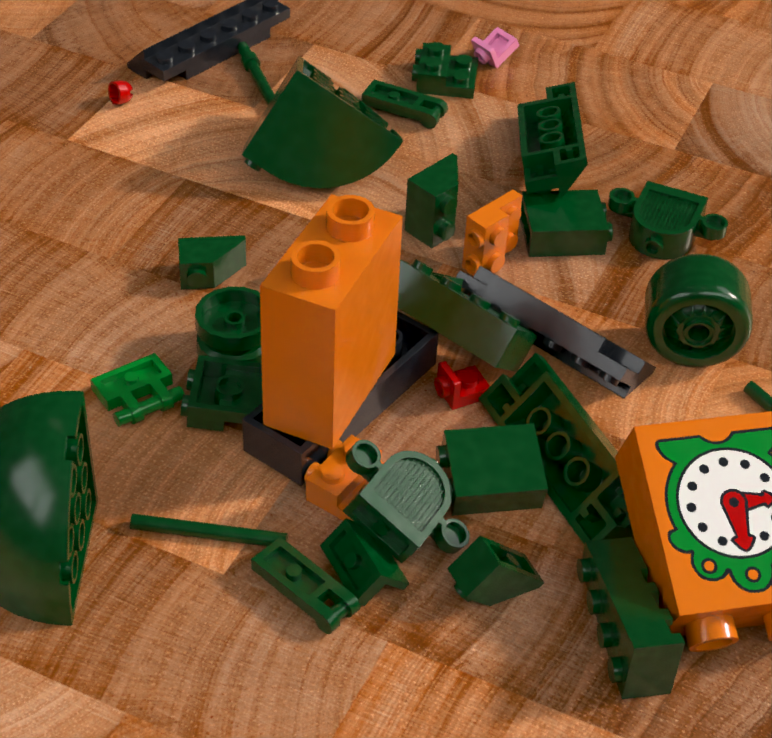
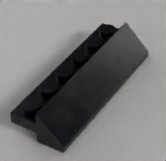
(210, 40)
(561, 335)

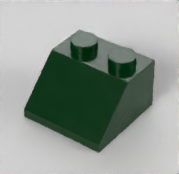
(433, 202)

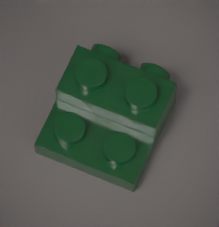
(443, 73)
(221, 392)

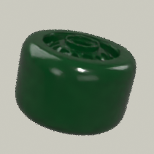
(698, 310)

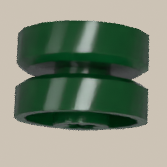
(229, 324)

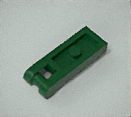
(405, 103)
(305, 584)

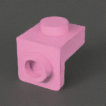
(495, 47)

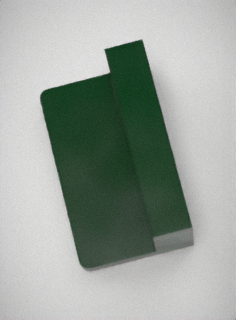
(361, 561)

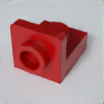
(461, 386)

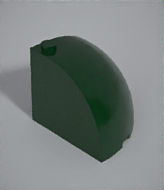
(318, 133)
(45, 504)

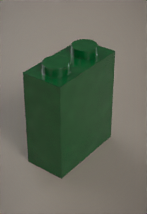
(565, 225)
(493, 469)

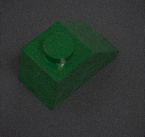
(210, 260)
(493, 573)

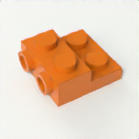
(492, 233)
(333, 482)

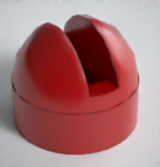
(120, 92)

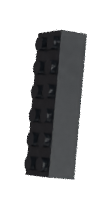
(292, 455)

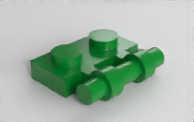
(135, 381)

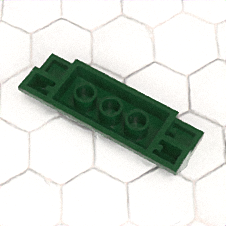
(552, 140)
(573, 449)

